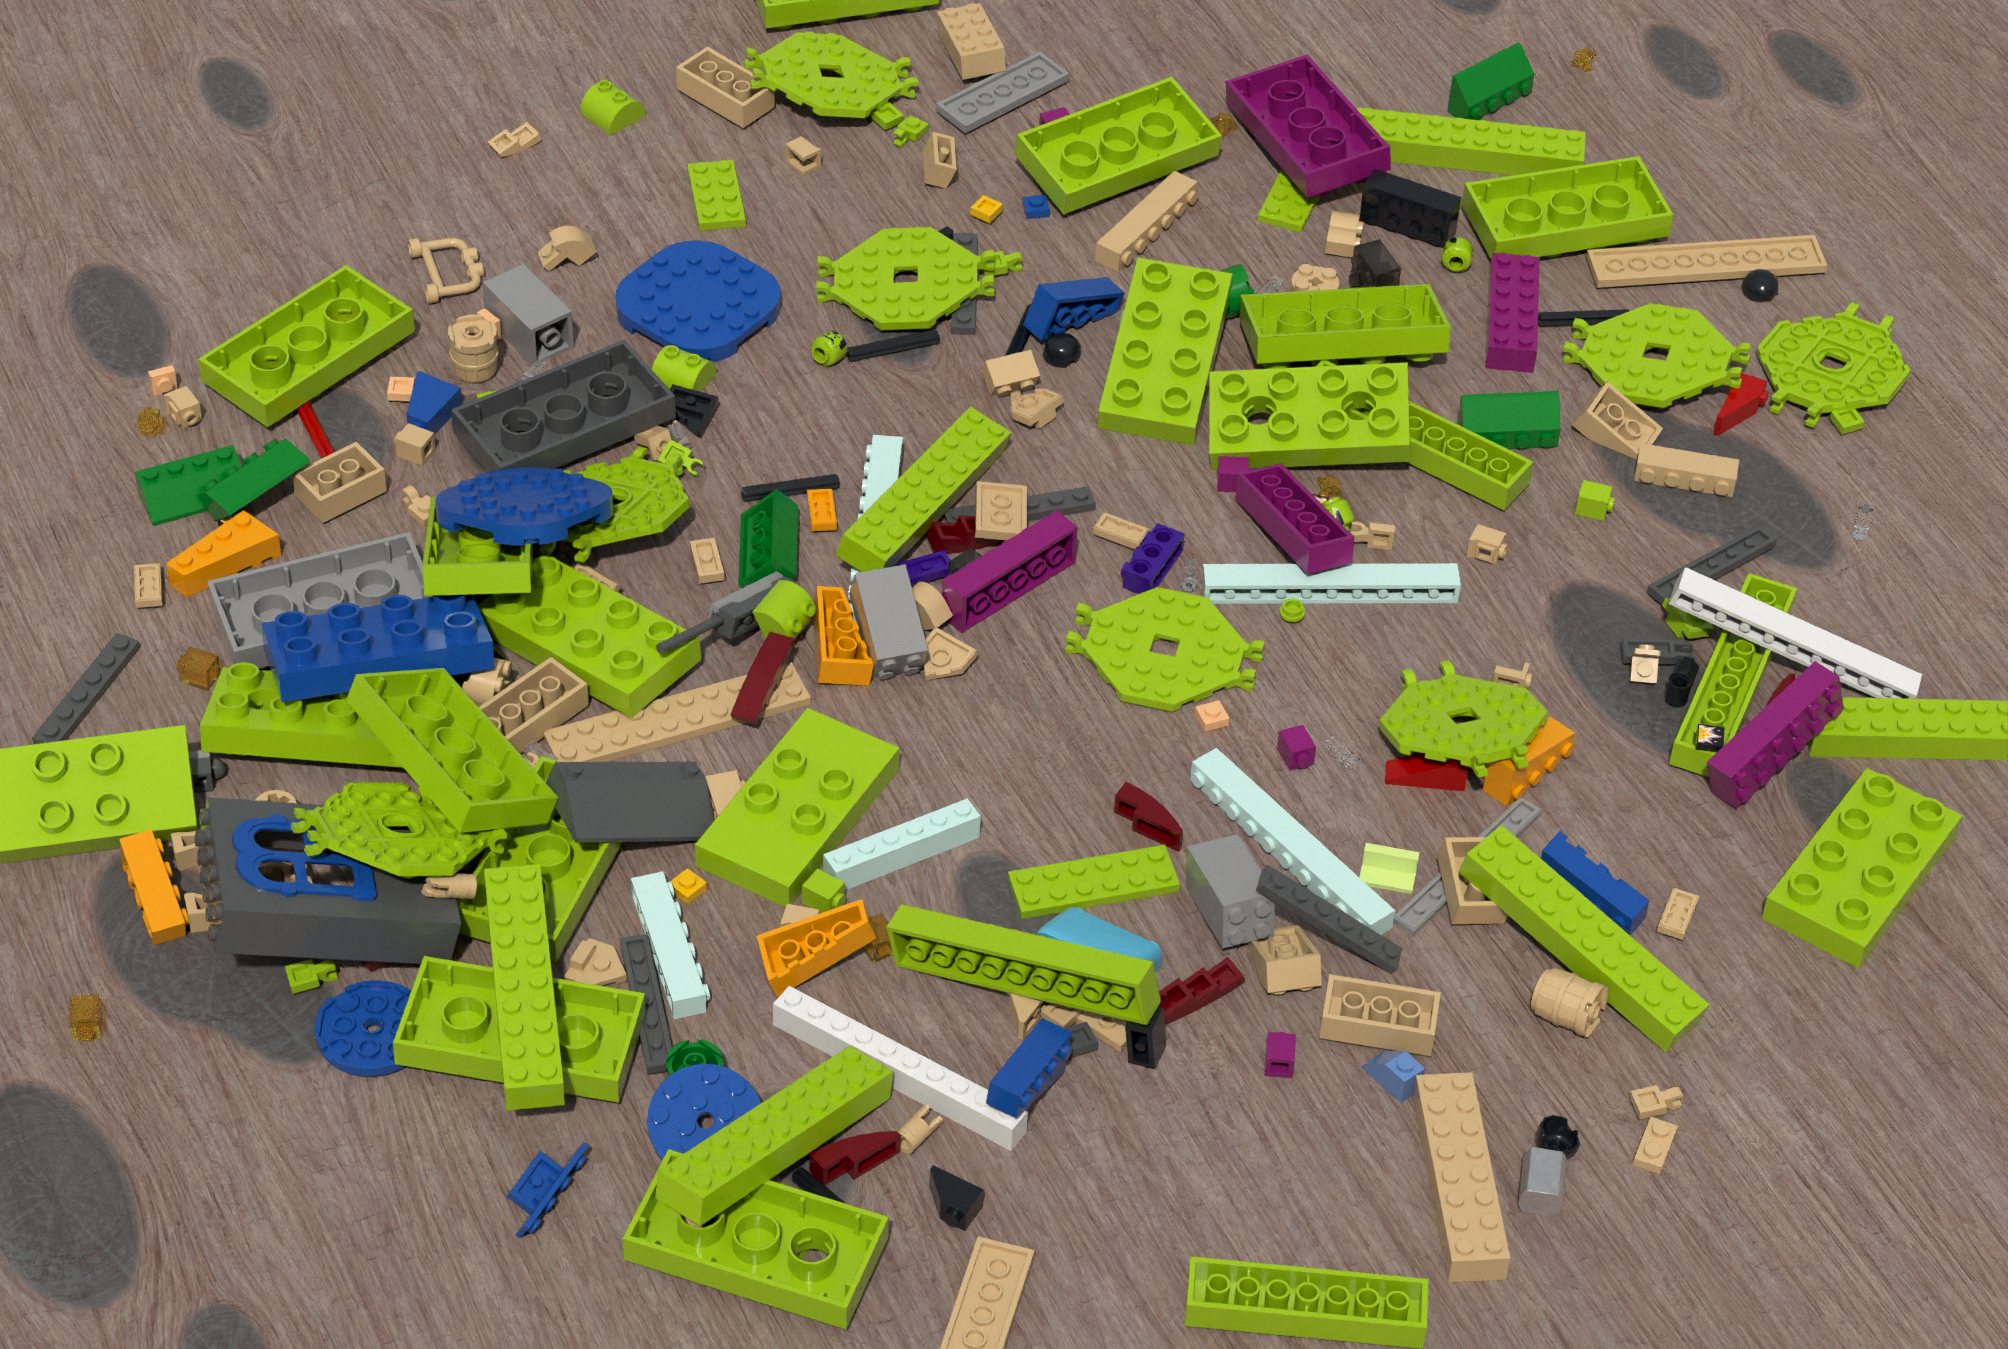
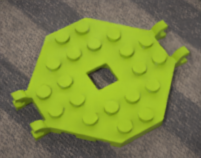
(796, 66)
(867, 277)
(1794, 354)
(1695, 359)
(649, 505)
(1205, 658)
(1423, 721)
(357, 824)

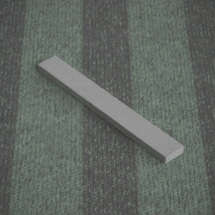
(1432, 897)

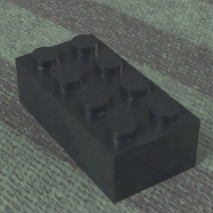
(1409, 208)

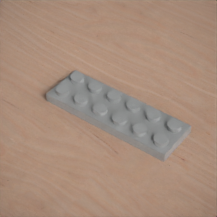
(1002, 92)

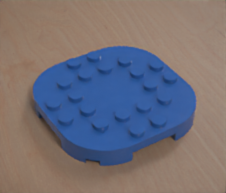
(698, 299)
(524, 504)

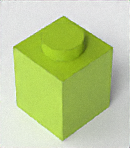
(1594, 500)
(823, 892)

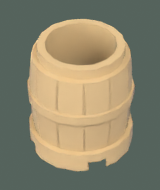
(473, 348)
(1569, 1000)

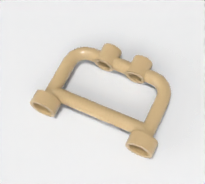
(468, 256)

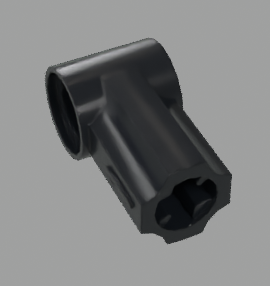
(1681, 682)

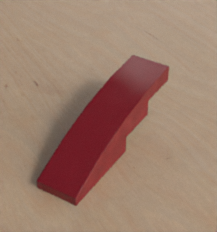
(762, 678)
(1199, 990)

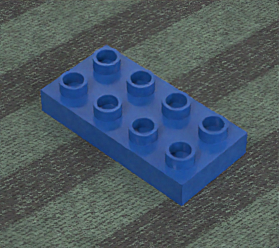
(327, 650)

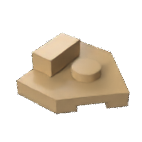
(1035, 408)
(946, 655)
(595, 964)

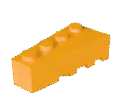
(222, 553)
(838, 645)
(1548, 747)
(152, 886)
(813, 944)

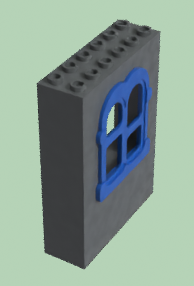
(250, 915)

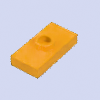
(821, 510)

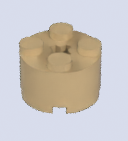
(1314, 278)
(487, 683)

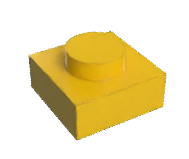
(986, 209)
(688, 886)

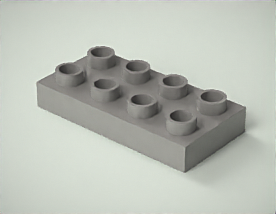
(312, 585)

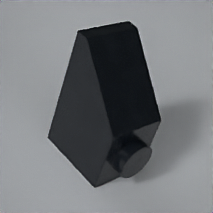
(955, 1198)

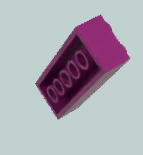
(1512, 312)
(1294, 518)
(1010, 570)
(1775, 735)

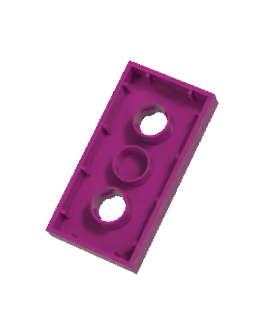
(1308, 126)

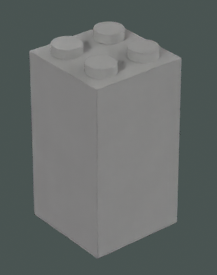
(529, 314)
(889, 621)
(1223, 886)

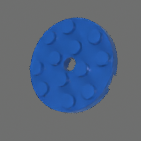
(343, 1025)
(693, 1093)

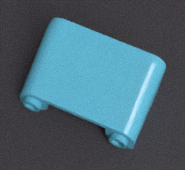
(1090, 931)

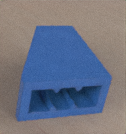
(432, 402)

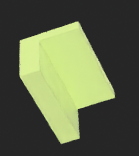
(1389, 868)

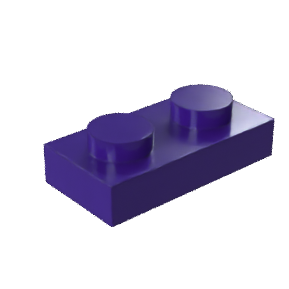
(927, 567)

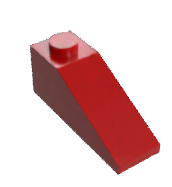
(1741, 403)
(1426, 773)

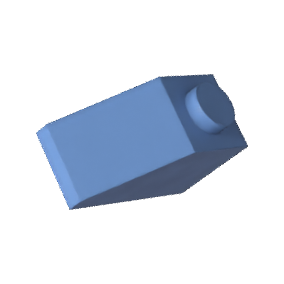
(1395, 1072)

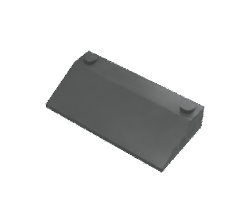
(632, 800)

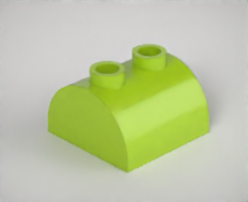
(610, 107)
(683, 368)
(785, 610)

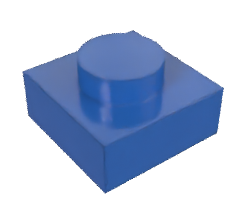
(1036, 206)

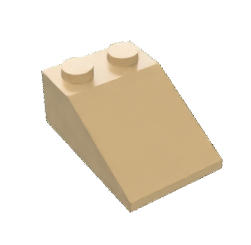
(1616, 422)
(1286, 961)

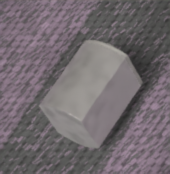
(1542, 1182)

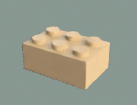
(339, 482)
(1464, 900)

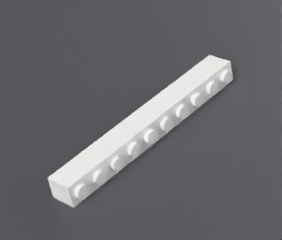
(1792, 637)
(913, 1073)

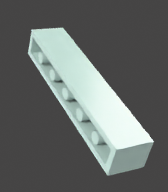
(904, 844)
(669, 945)

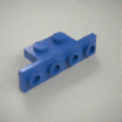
(539, 1183)

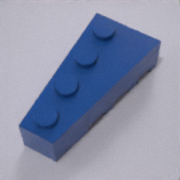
(1070, 304)
(1596, 883)
(1031, 1069)

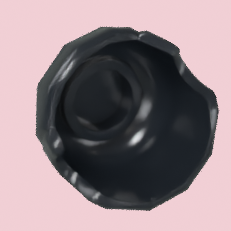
(1760, 285)
(1061, 349)
(1557, 1136)

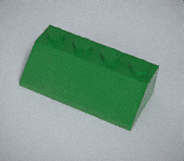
(1491, 84)
(1513, 418)
(252, 479)
(173, 488)
(768, 539)

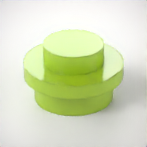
(1292, 610)

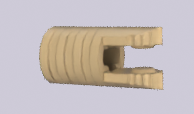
(455, 886)
(917, 1130)

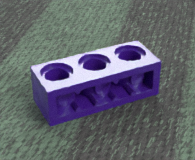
(1152, 559)

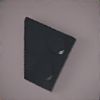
(694, 408)

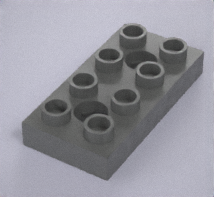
(564, 413)

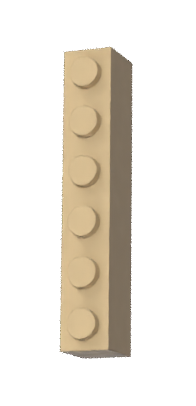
(1146, 221)

